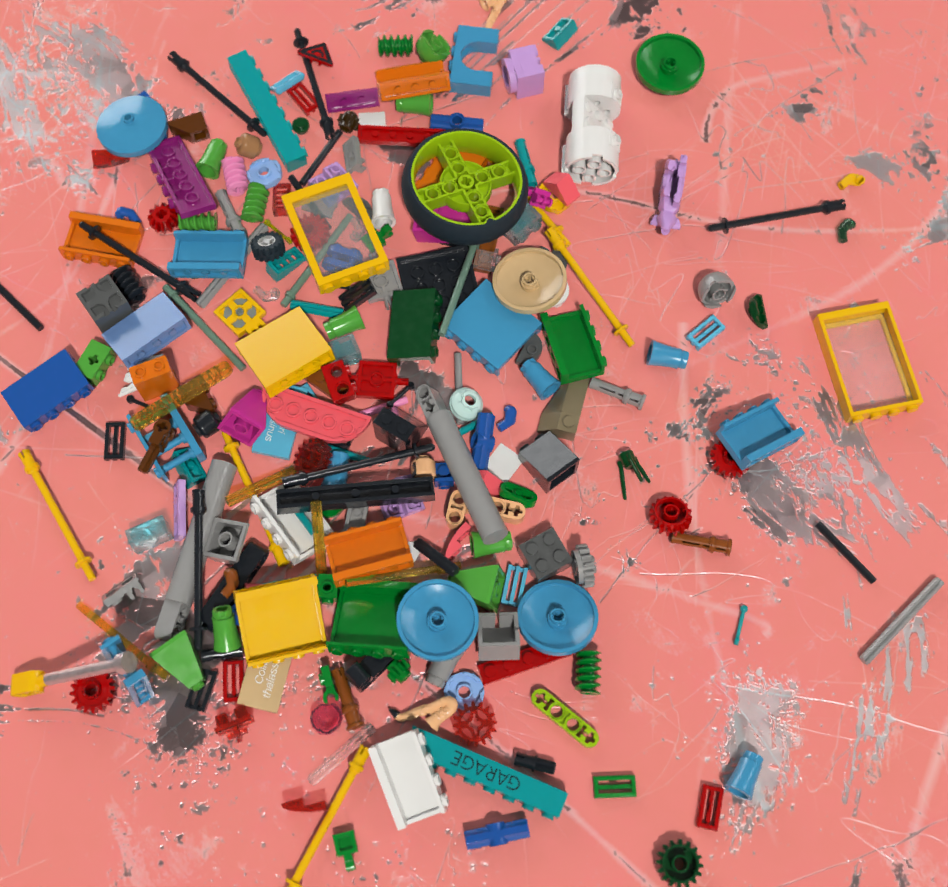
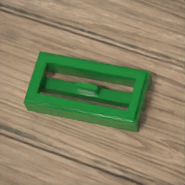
(596, 787)

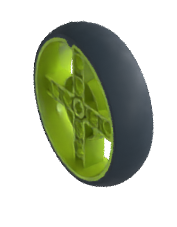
(466, 184)

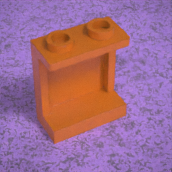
(154, 378)

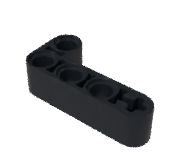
(363, 674)

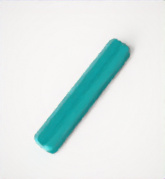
(316, 309)

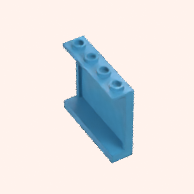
(489, 329)

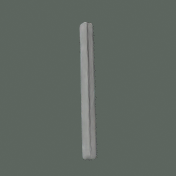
(217, 283)
(903, 618)

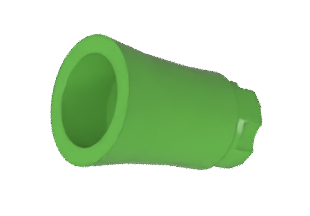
(416, 105)
(210, 162)
(344, 323)
(480, 549)
(225, 629)

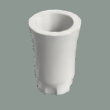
(382, 209)

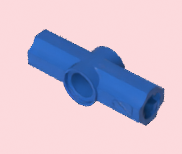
(449, 122)
(482, 440)
(496, 834)

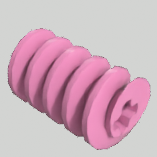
(234, 175)

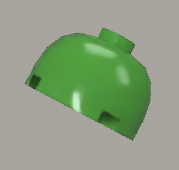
(432, 47)

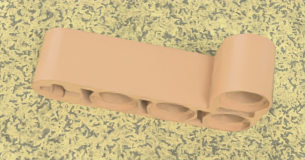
(461, 510)

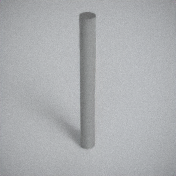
(458, 377)

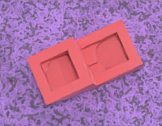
(454, 546)

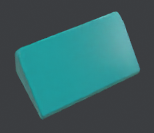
(560, 33)
(190, 469)

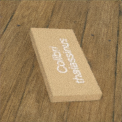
(264, 686)

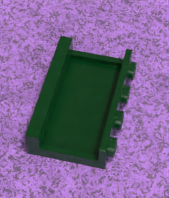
(414, 325)

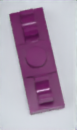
(352, 100)

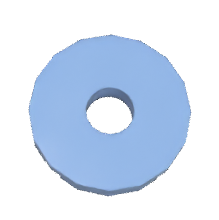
(261, 165)
(468, 680)

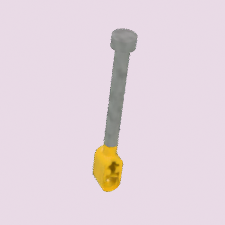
(34, 681)

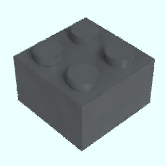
(544, 555)

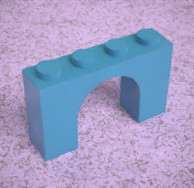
(471, 40)

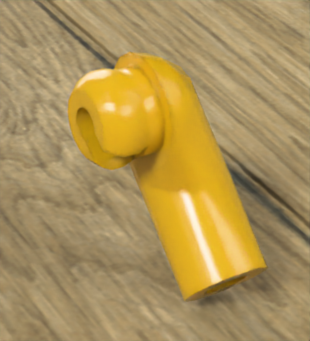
(851, 179)

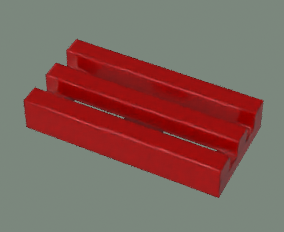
(310, 107)
(234, 698)
(699, 824)

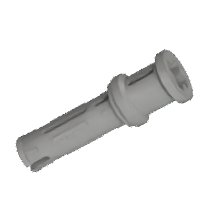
(233, 221)
(626, 396)

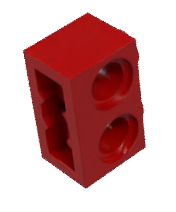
(336, 383)

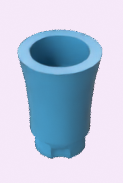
(666, 356)
(540, 378)
(338, 458)
(745, 776)

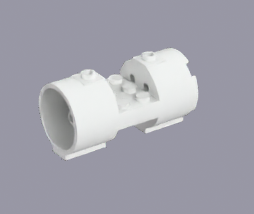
(591, 106)

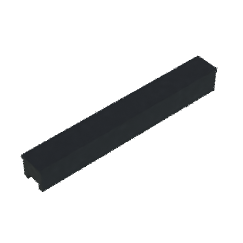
(356, 495)

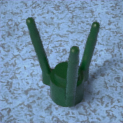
(630, 461)

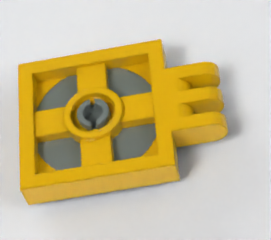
(241, 314)

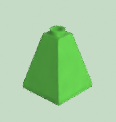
(483, 585)
(181, 660)

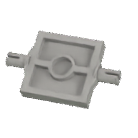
(385, 285)

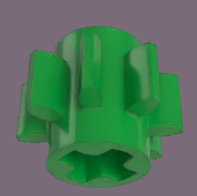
(399, 671)

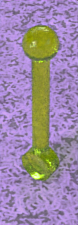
(267, 222)

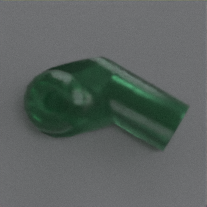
(842, 229)

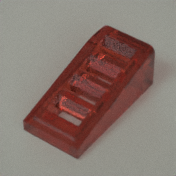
(279, 210)

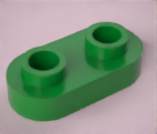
(519, 494)

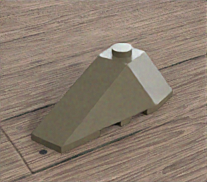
(564, 410)

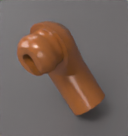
(232, 582)

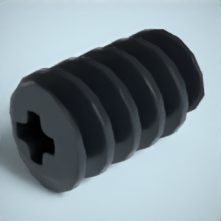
(129, 285)

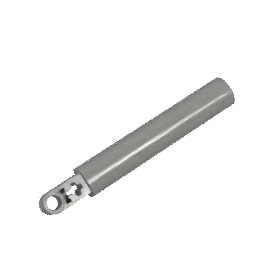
(461, 466)
(181, 588)

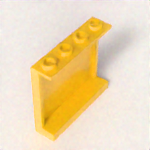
(285, 351)
(280, 620)

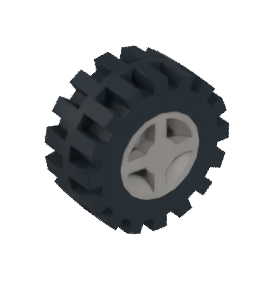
(267, 246)

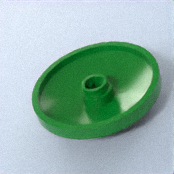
(669, 64)

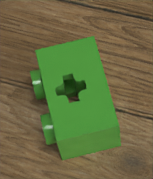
(96, 361)

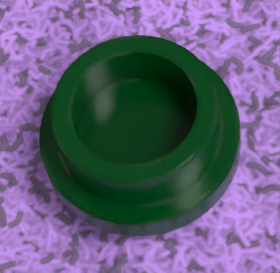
(300, 125)

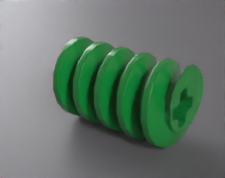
(395, 46)
(587, 672)

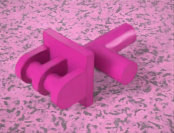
(539, 197)

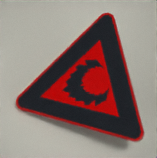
(317, 53)

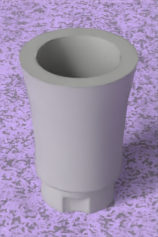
(441, 671)

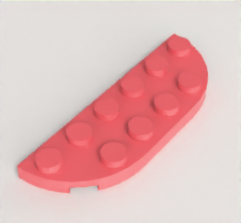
(315, 417)

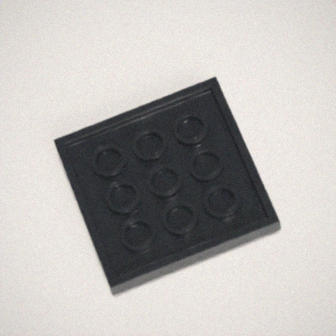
(437, 270)

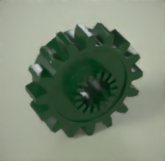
(690, 859)

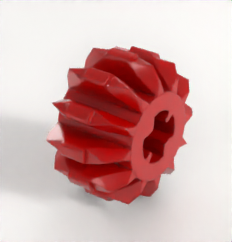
(162, 218)

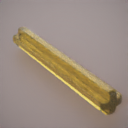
(259, 486)
(318, 534)

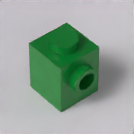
(327, 590)

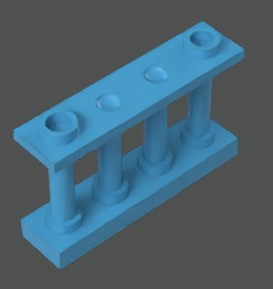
(185, 436)
(135, 682)

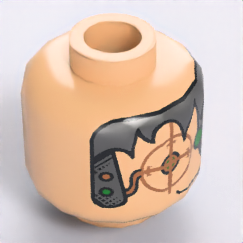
(423, 467)

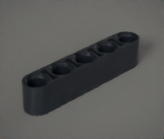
(247, 567)

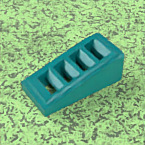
(278, 272)

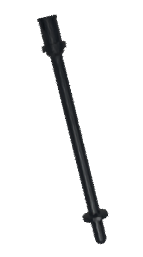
(183, 65)
(325, 122)
(826, 208)
(181, 287)
(303, 477)
(198, 510)

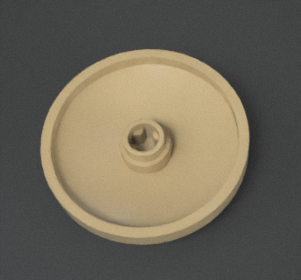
(529, 280)

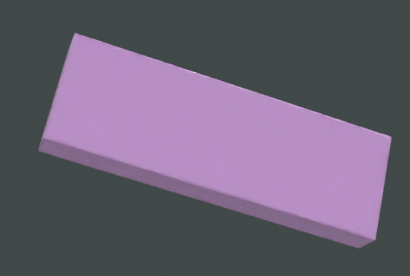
(179, 504)

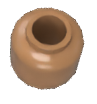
(248, 146)

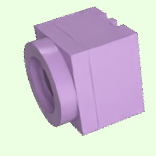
(523, 72)

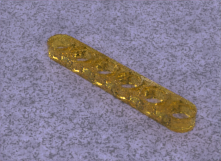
(181, 395)

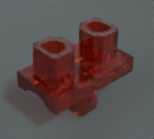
(225, 726)

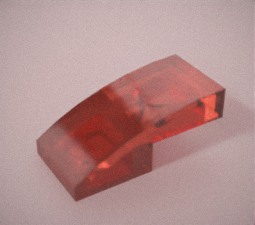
(105, 159)
(300, 806)

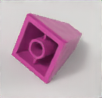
(246, 418)

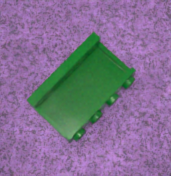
(573, 345)

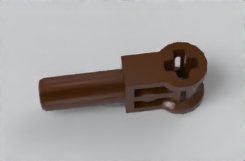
(158, 443)

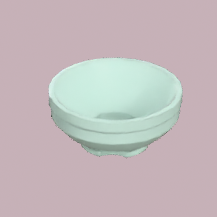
(461, 409)

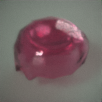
(326, 718)

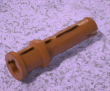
(711, 544)
(349, 709)

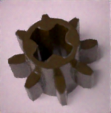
(348, 122)

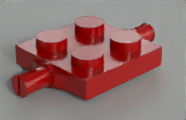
(377, 380)

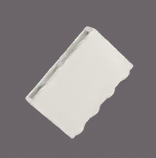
(285, 528)
(408, 778)

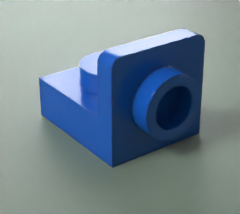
(443, 477)

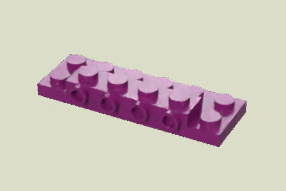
(180, 178)

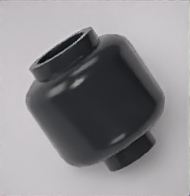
(206, 423)

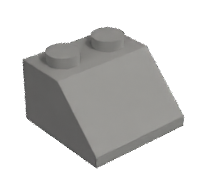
(226, 541)

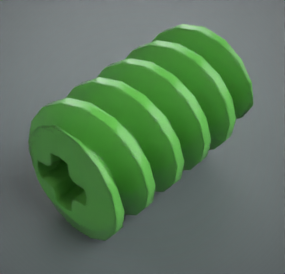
(255, 203)
(199, 223)

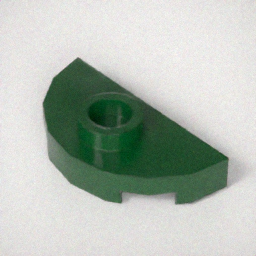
(757, 311)

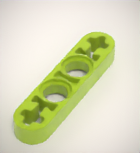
(566, 715)

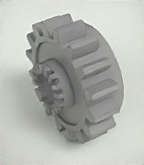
(583, 566)

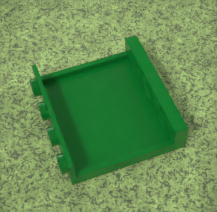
(367, 621)

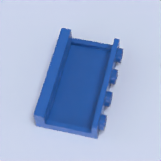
(47, 391)

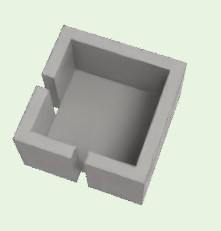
(500, 642)

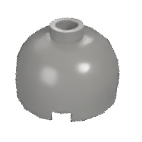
(716, 289)

